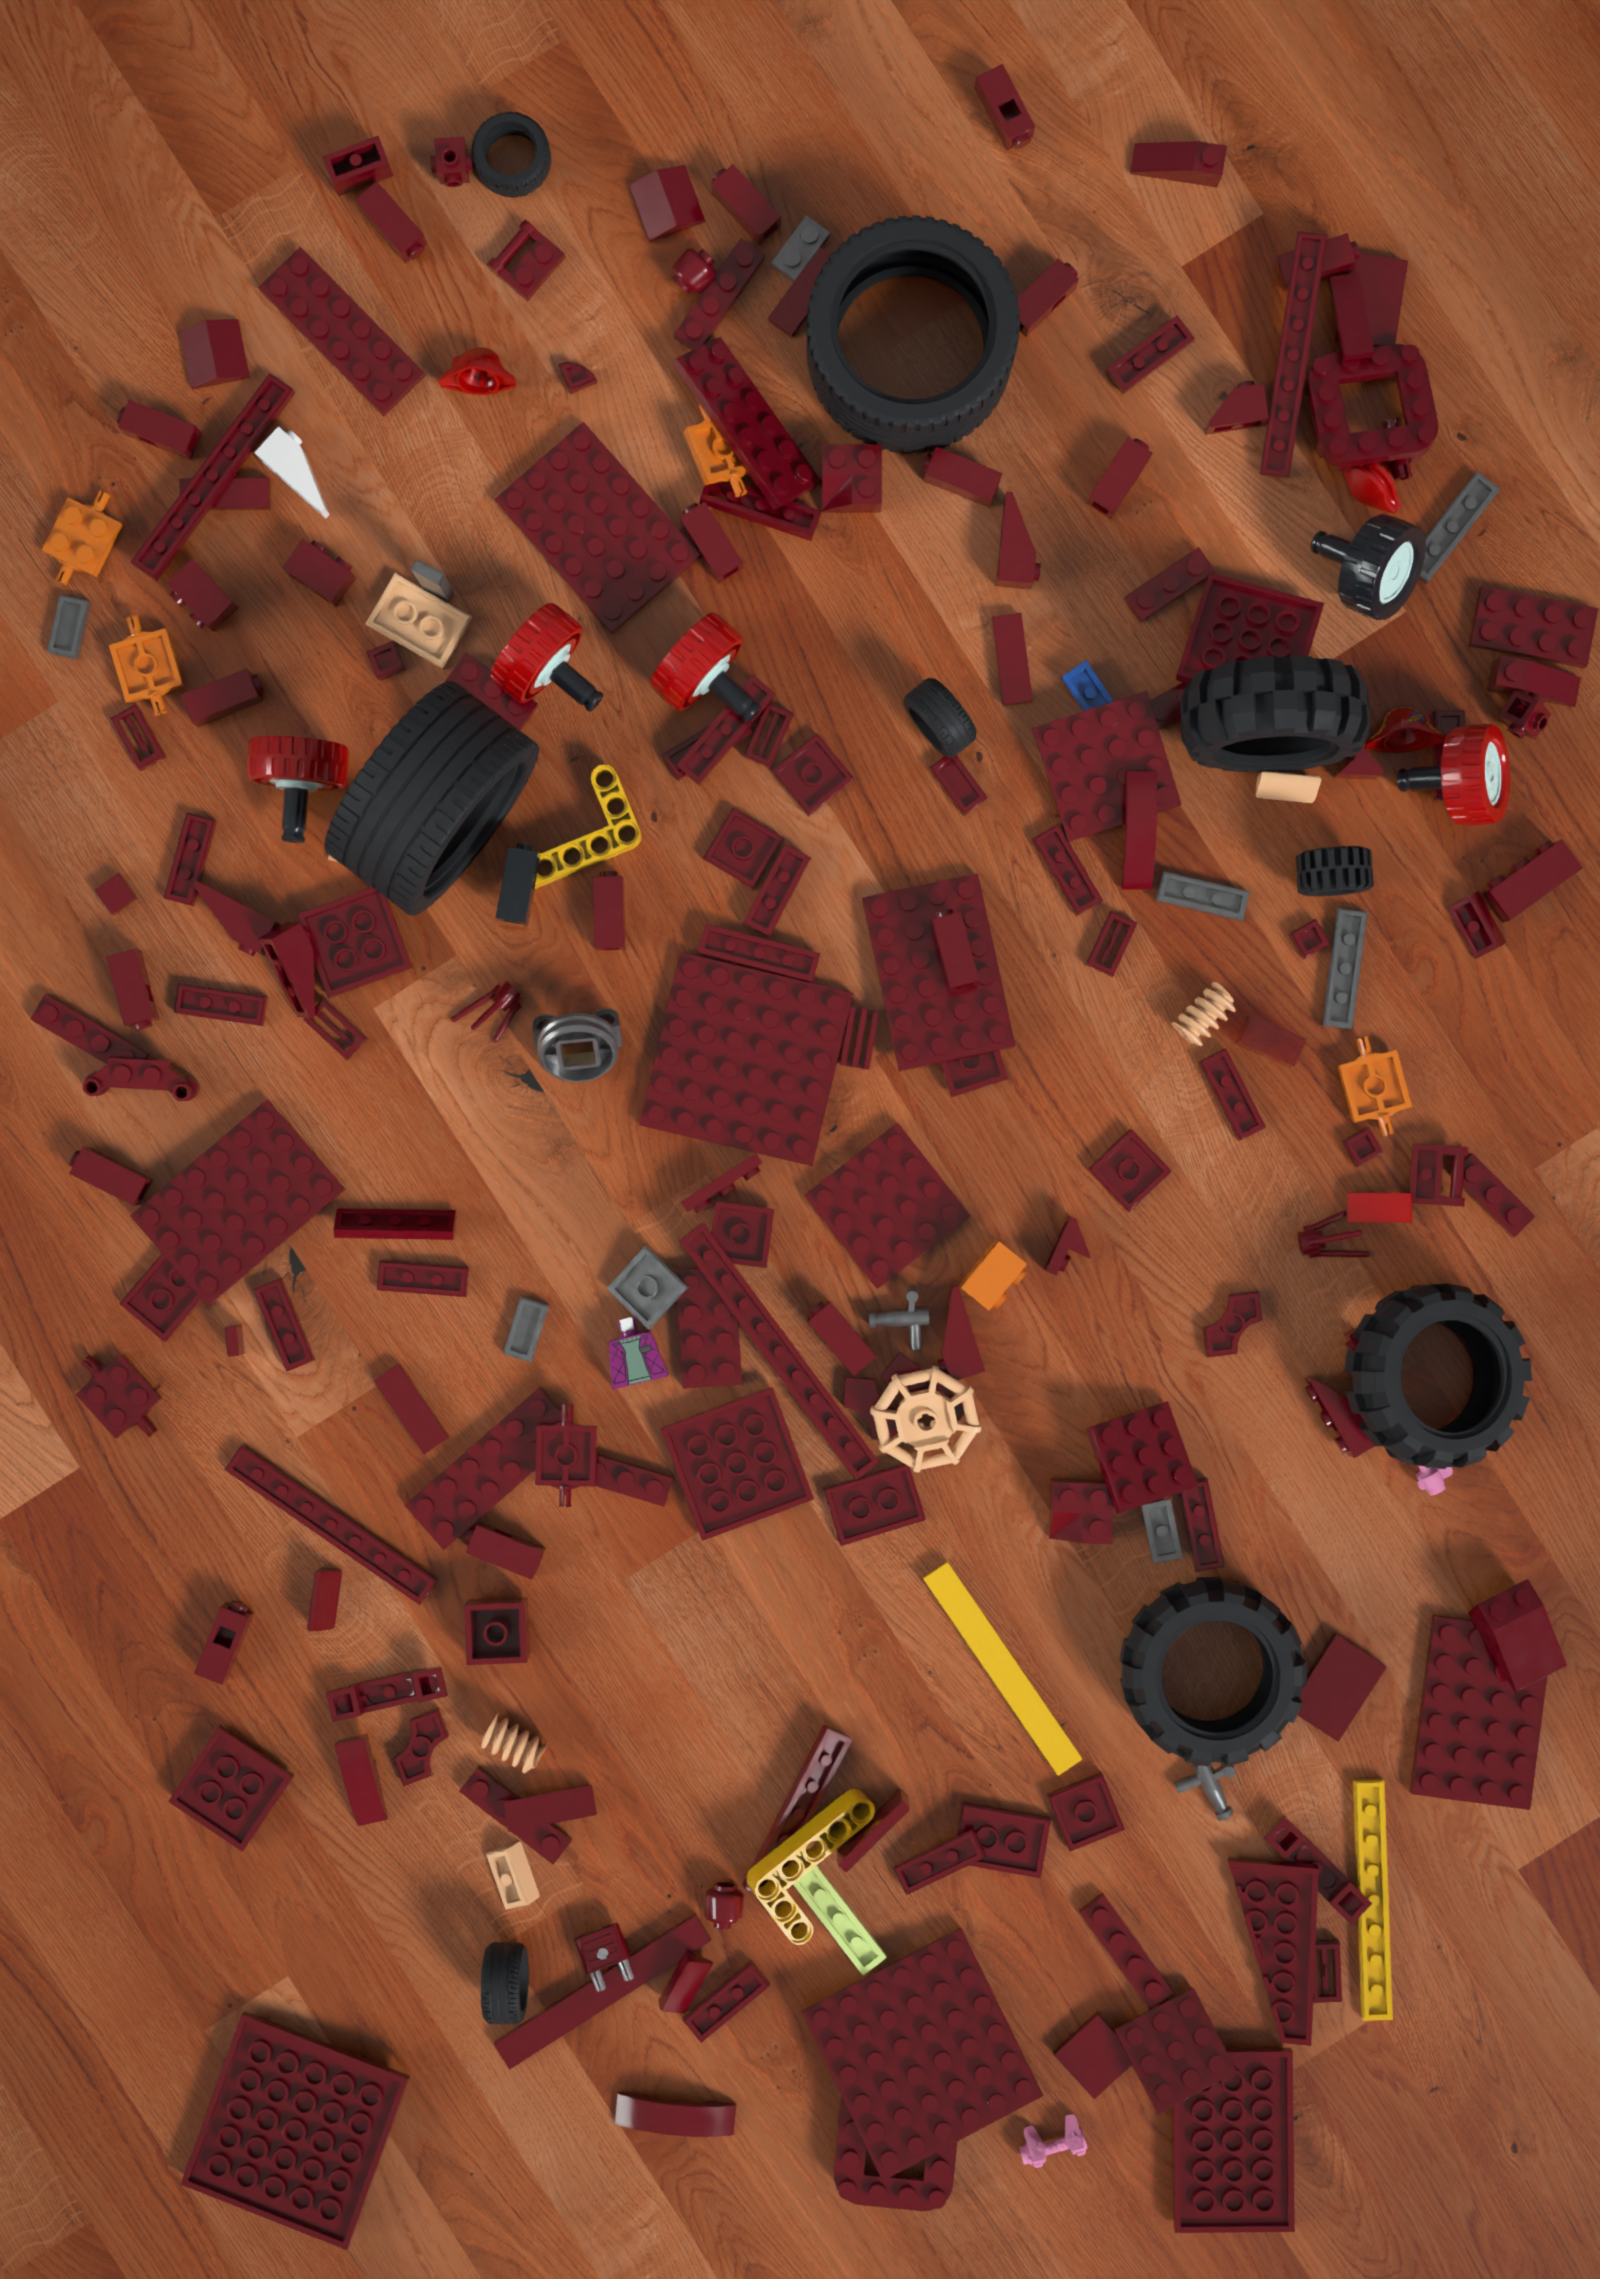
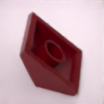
(667, 202)
(214, 353)

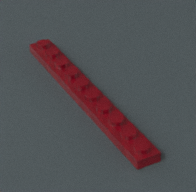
(778, 1351)

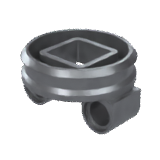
(600, 1028)

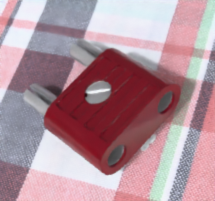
(603, 1949)

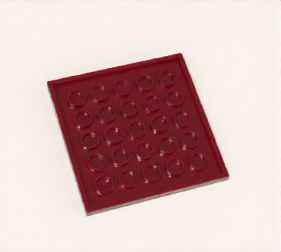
(746, 1059)
(921, 2054)
(295, 2130)

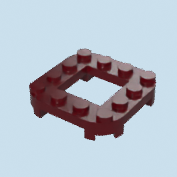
(1379, 445)
(897, 2191)

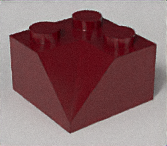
(851, 478)
(1080, 1511)

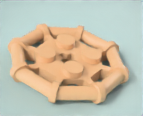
(931, 1403)

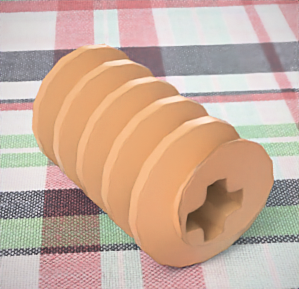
(1205, 1014)
(513, 1744)

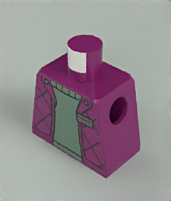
(634, 1356)

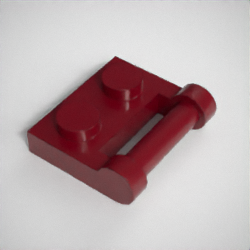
(533, 267)
(1427, 1174)

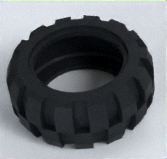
(1275, 714)
(1496, 1365)
(1257, 1723)

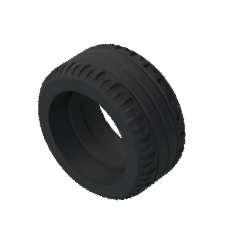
(501, 126)
(940, 717)
(504, 1983)

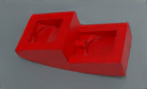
(1379, 1207)

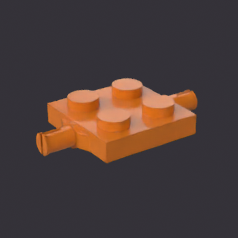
(714, 455)
(82, 537)
(146, 665)
(1374, 1086)

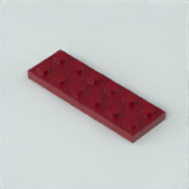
(342, 331)
(747, 422)
(484, 1472)

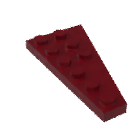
(1281, 1923)

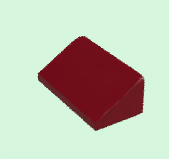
(1476, 924)
(324, 1599)
(684, 1983)

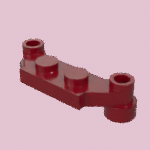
(141, 1074)

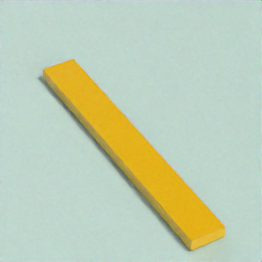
(1002, 1668)
(1373, 1883)

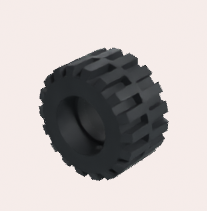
(1334, 871)

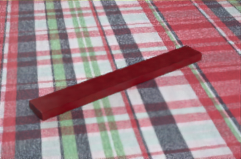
(1293, 354)
(212, 477)
(331, 1524)
(586, 2002)

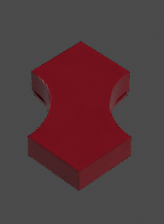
(1241, 1312)
(860, 1396)
(415, 1761)

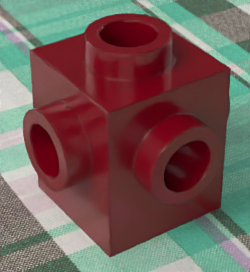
(451, 161)
(1525, 715)

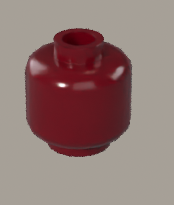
(694, 270)
(724, 1904)

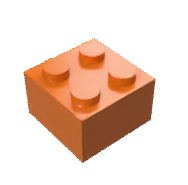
(993, 1275)

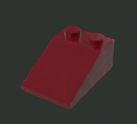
(1519, 1635)

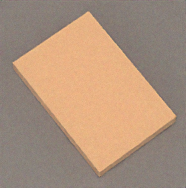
(419, 621)

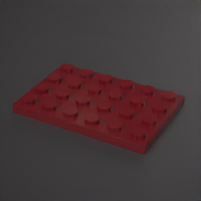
(597, 528)
(922, 1015)
(237, 1202)
(1473, 1730)
(1237, 2149)

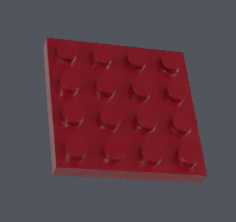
(1246, 623)
(1089, 762)
(887, 1205)
(737, 1463)

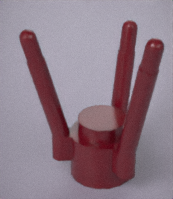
(505, 997)
(1312, 1241)

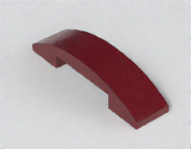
(1140, 829)
(386, 1692)
(1331, 1881)
(675, 2117)

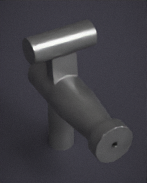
(909, 1317)
(1209, 1780)

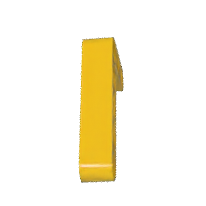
(609, 833)
(805, 1859)

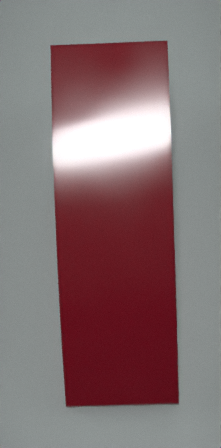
(361, 1779)

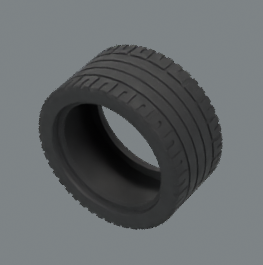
(924, 250)
(430, 797)

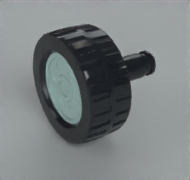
(1377, 565)

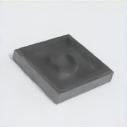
(648, 1287)

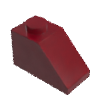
(1241, 410)

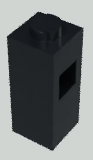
(518, 884)

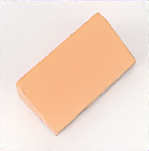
(1287, 786)
(513, 1875)

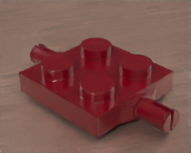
(119, 1396)
(566, 1455)

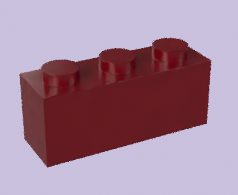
(1531, 879)

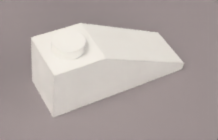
(286, 458)

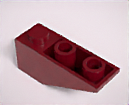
(1339, 1416)

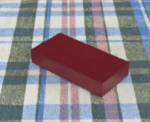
(958, 784)

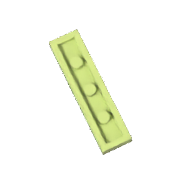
(840, 1920)

